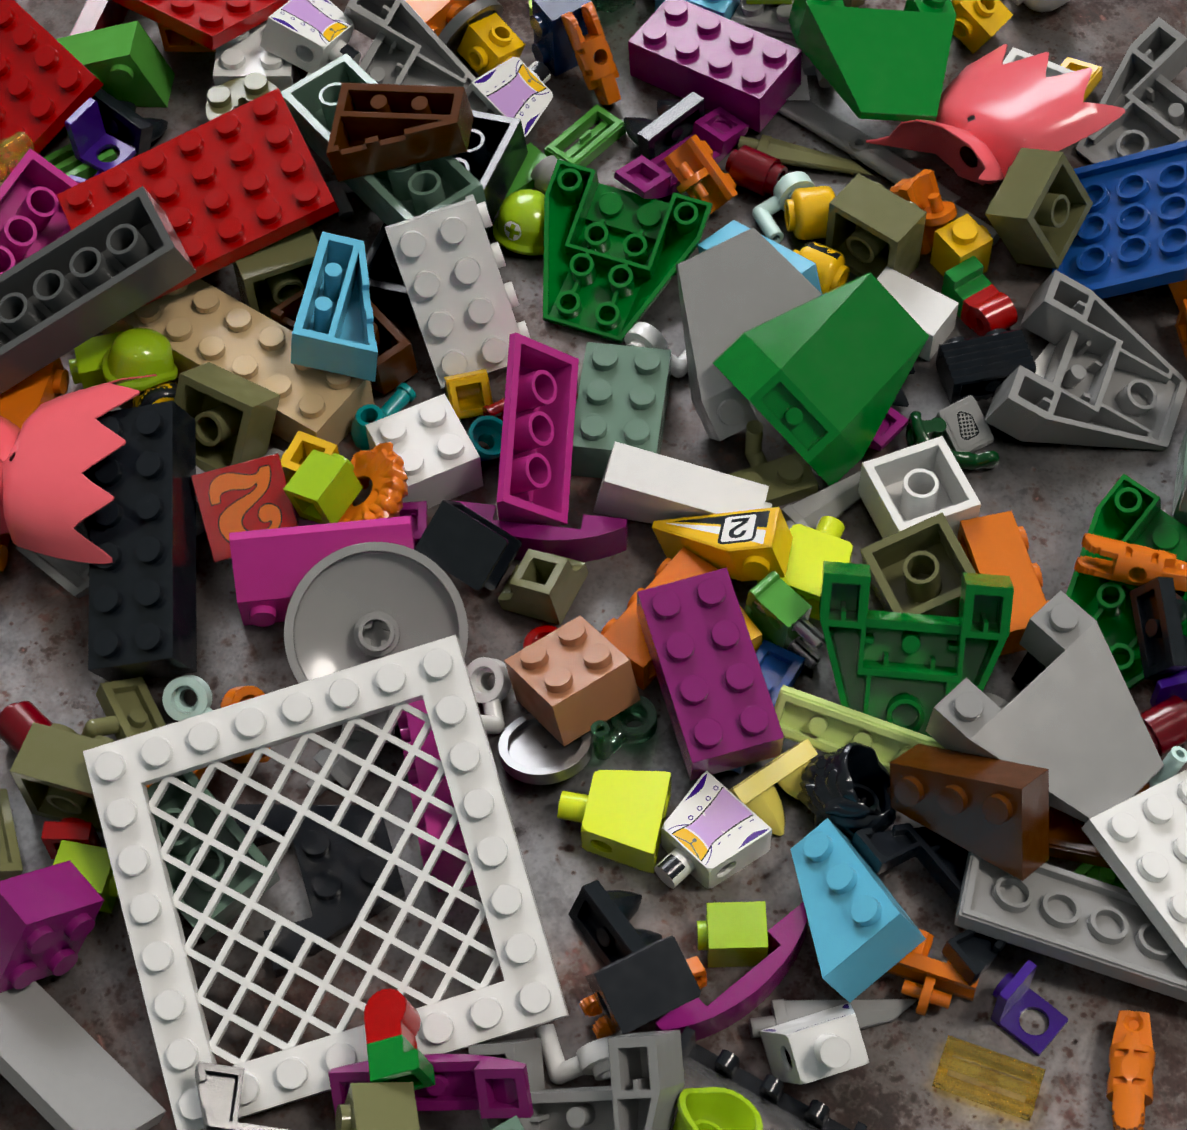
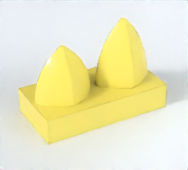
(759, 791)

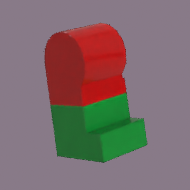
(979, 300)
(391, 1041)

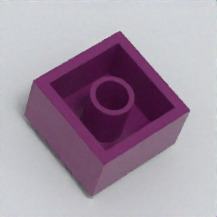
(44, 923)

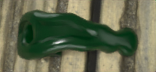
(924, 430)

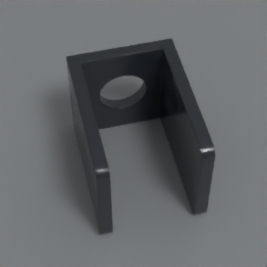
(468, 545)
(643, 985)

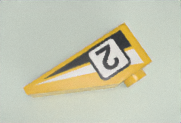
(742, 541)

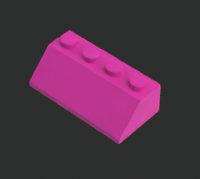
(537, 434)
(275, 560)

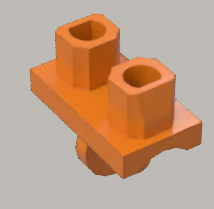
(700, 174)
(926, 195)
(932, 974)

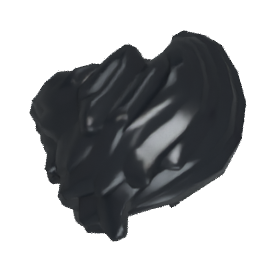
(848, 790)

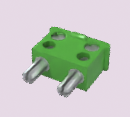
(783, 617)

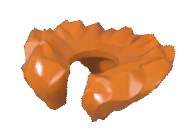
(388, 480)

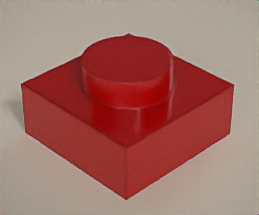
(70, 830)

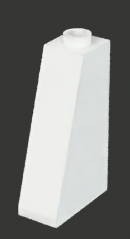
(658, 487)

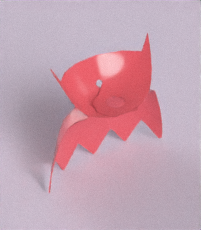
(1012, 111)
(44, 469)

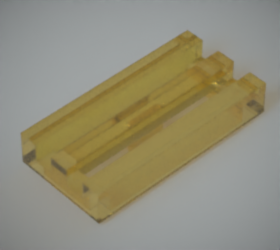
(995, 1061)

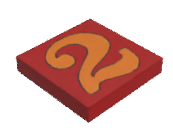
(242, 499)

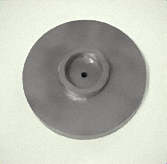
(456, 28)
(537, 757)

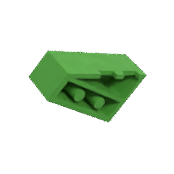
(125, 63)

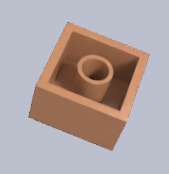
(572, 680)

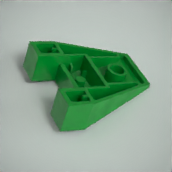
(879, 58)
(908, 662)

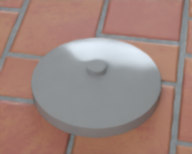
(369, 606)

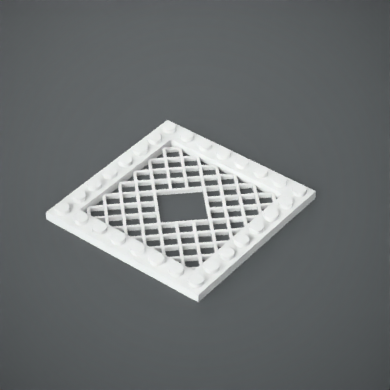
(150, 908)

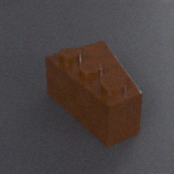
(396, 127)
(395, 351)
(977, 803)

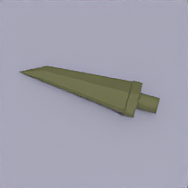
(801, 156)

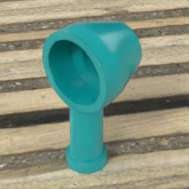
(372, 412)
(488, 430)

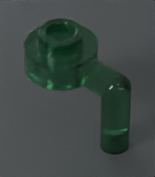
(608, 741)

